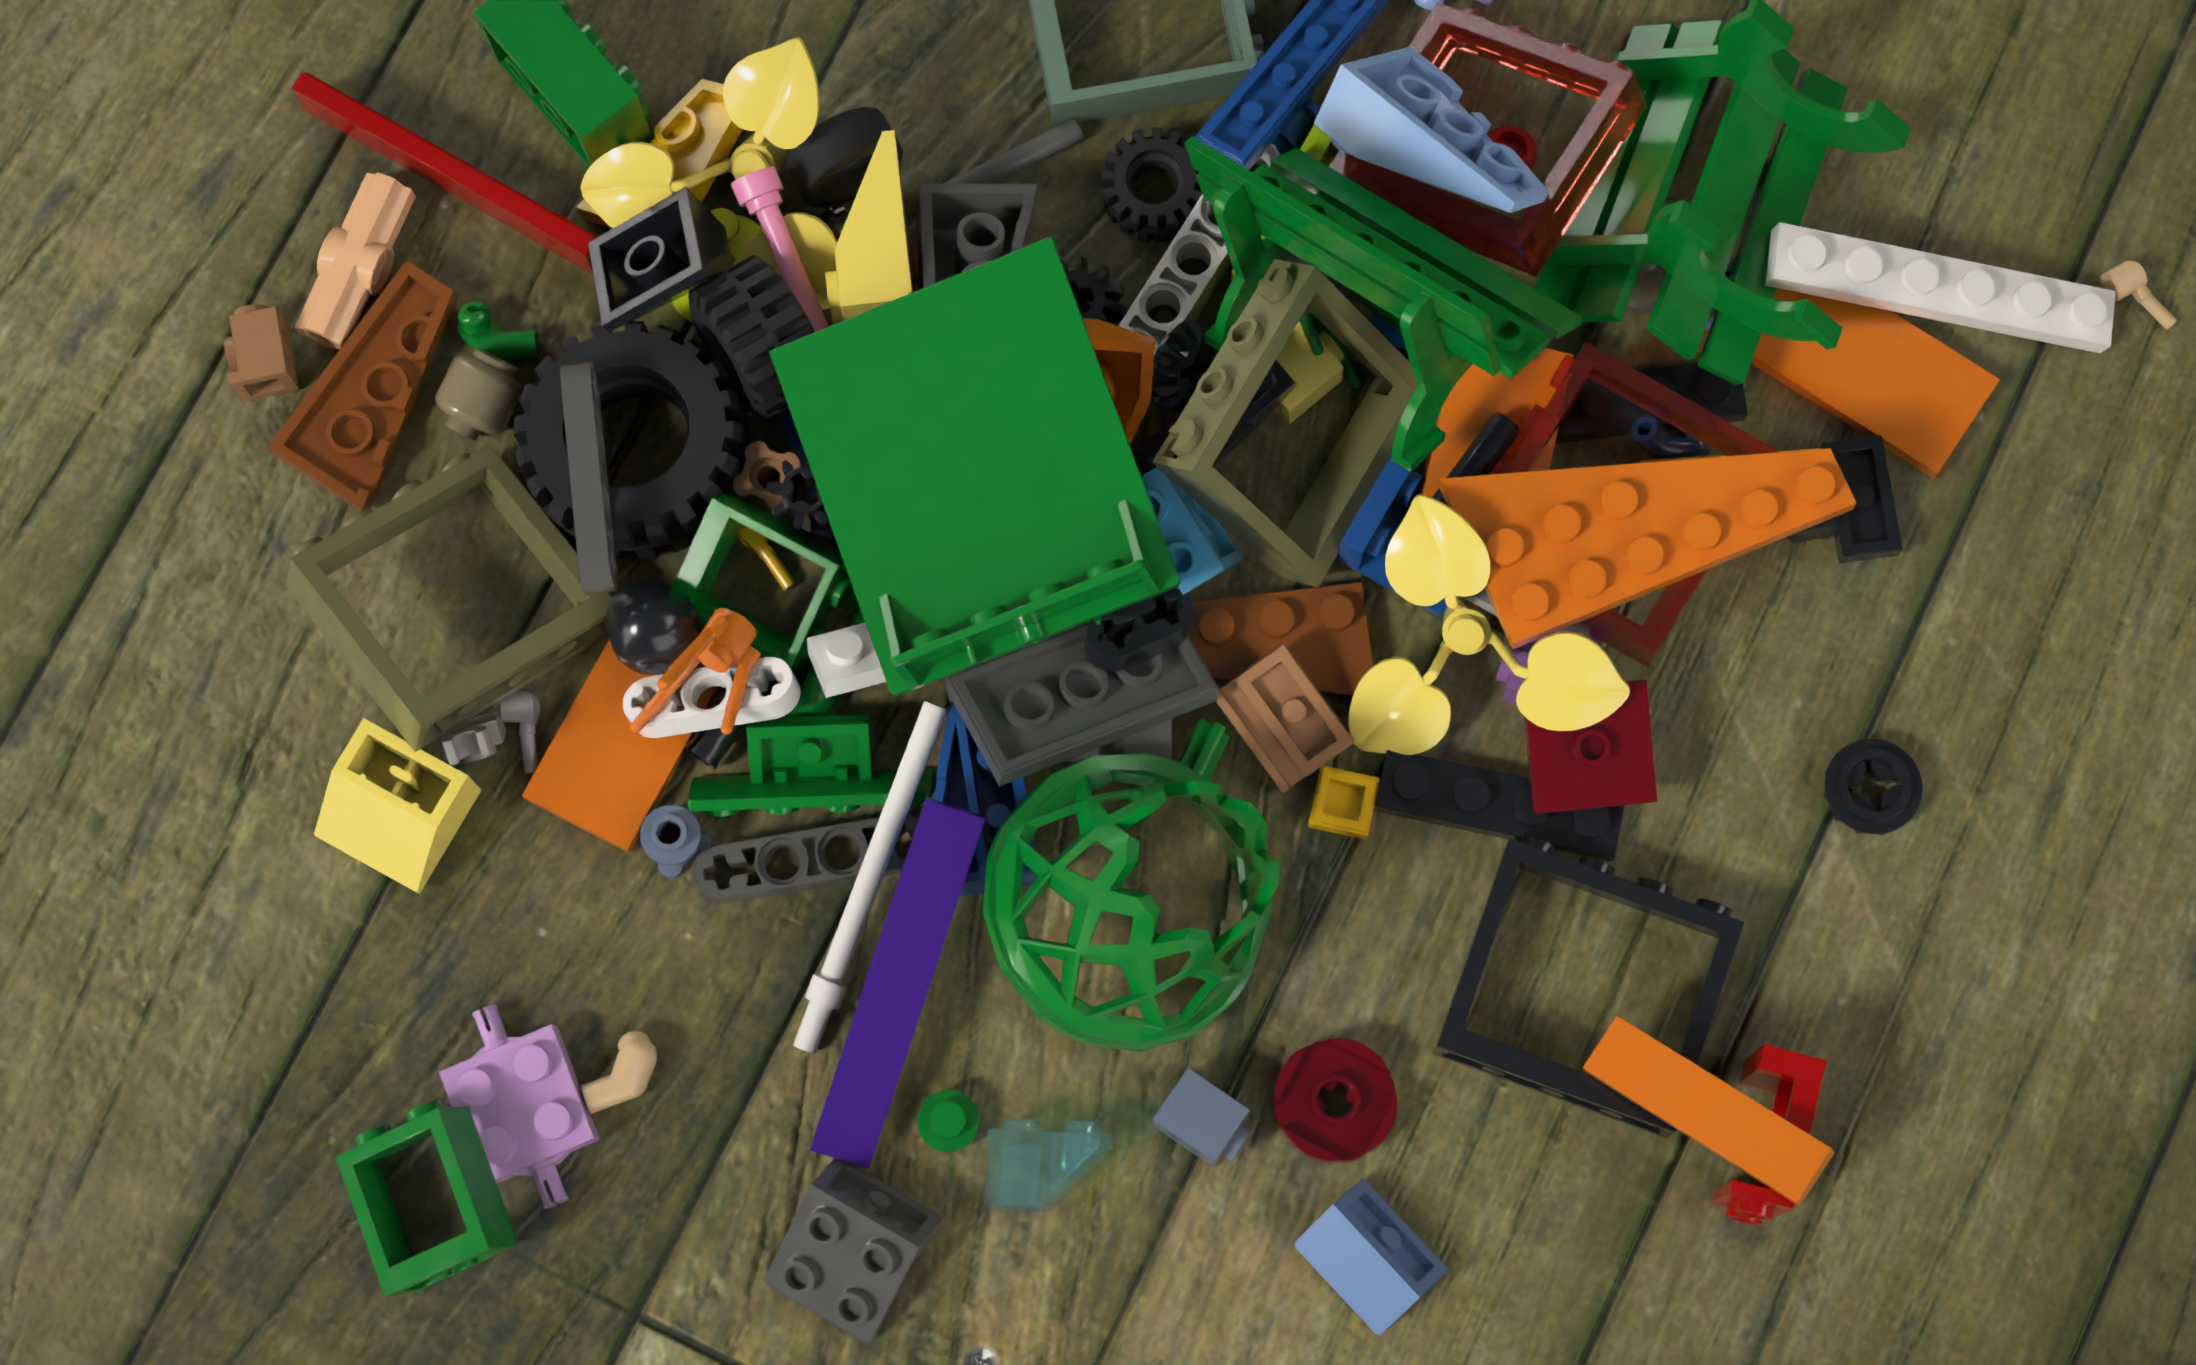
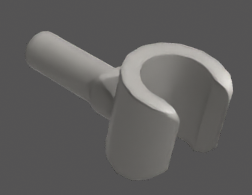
(523, 709)

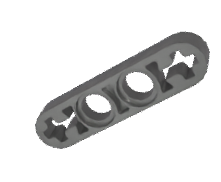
(588, 478)
(813, 869)

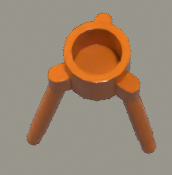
(720, 645)

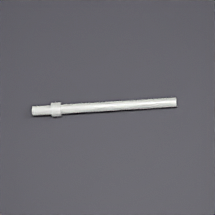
(827, 989)

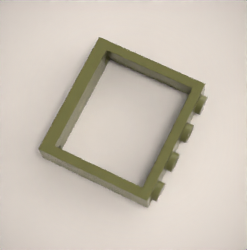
(1228, 387)
(469, 694)

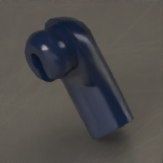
(1662, 444)

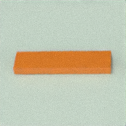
(1709, 1110)

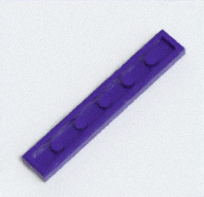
(897, 982)

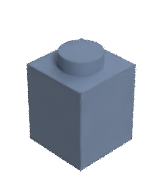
(1203, 1119)

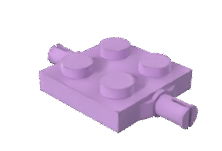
(523, 1103)

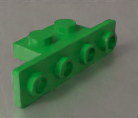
(803, 766)

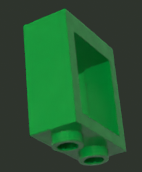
(711, 549)
(472, 1183)

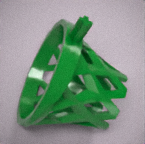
(1243, 838)

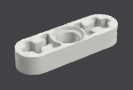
(754, 707)

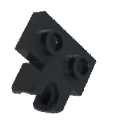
(1872, 525)

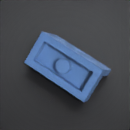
(1370, 1257)

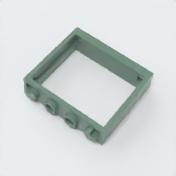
(1144, 92)

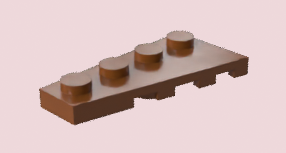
(363, 398)
(1319, 626)

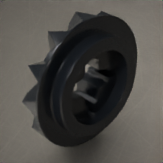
(1180, 364)
(1888, 765)

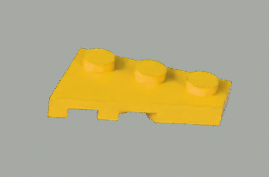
(694, 134)

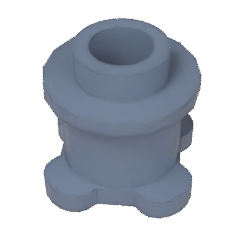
(686, 849)

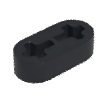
(1142, 635)

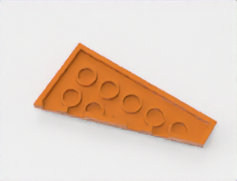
(1612, 533)

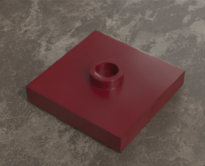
(1594, 764)

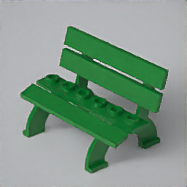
(1625, 214)
(1390, 259)

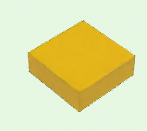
(1343, 802)

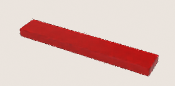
(444, 170)

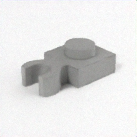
(473, 738)

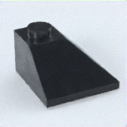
(657, 258)

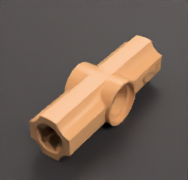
(355, 261)

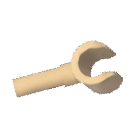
(2132, 279)

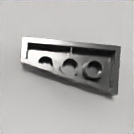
(970, 226)

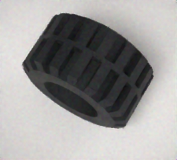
(742, 319)

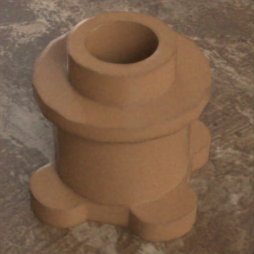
(758, 469)

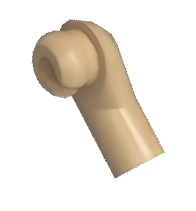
(629, 1074)

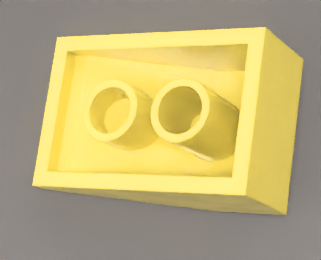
(873, 245)

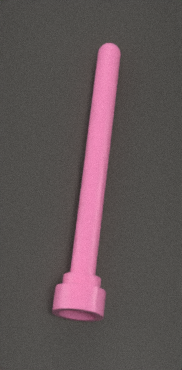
(761, 196)

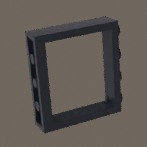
(1598, 879)

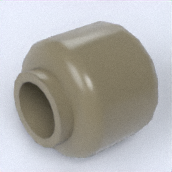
(479, 394)

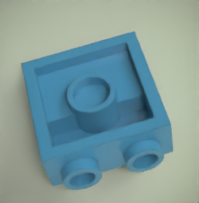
(1193, 536)

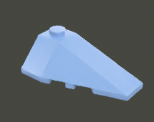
(1410, 121)

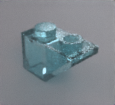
(1040, 1168)

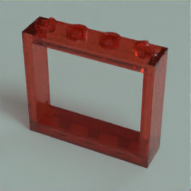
(1534, 237)
(1611, 627)

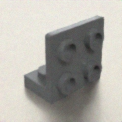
(851, 1248)

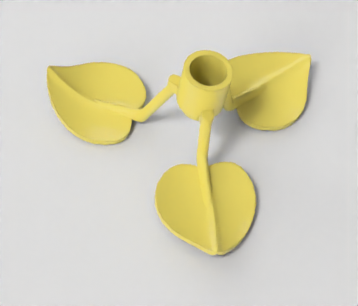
(763, 93)
(1440, 558)

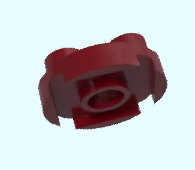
(1369, 1091)

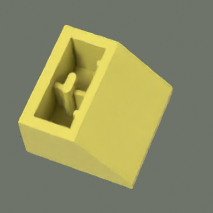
(393, 806)

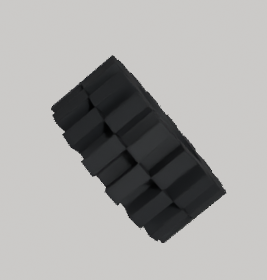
(1127, 163)

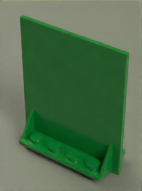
(974, 468)

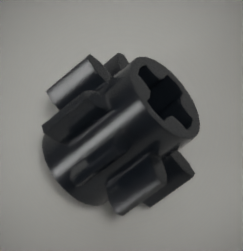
(800, 510)

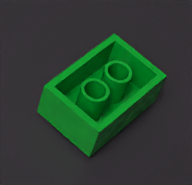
(566, 74)

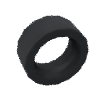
(837, 156)

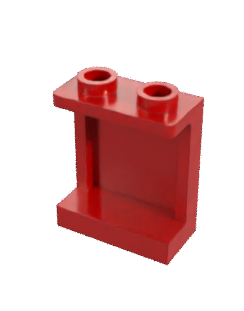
(1796, 1086)

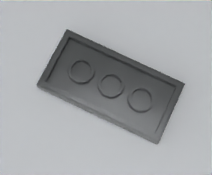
(1056, 705)

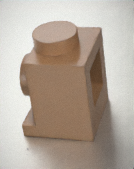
(260, 353)

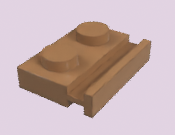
(1283, 717)

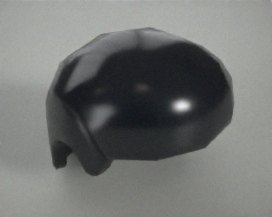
(650, 626)

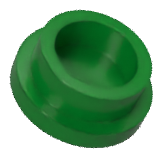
(948, 1121)

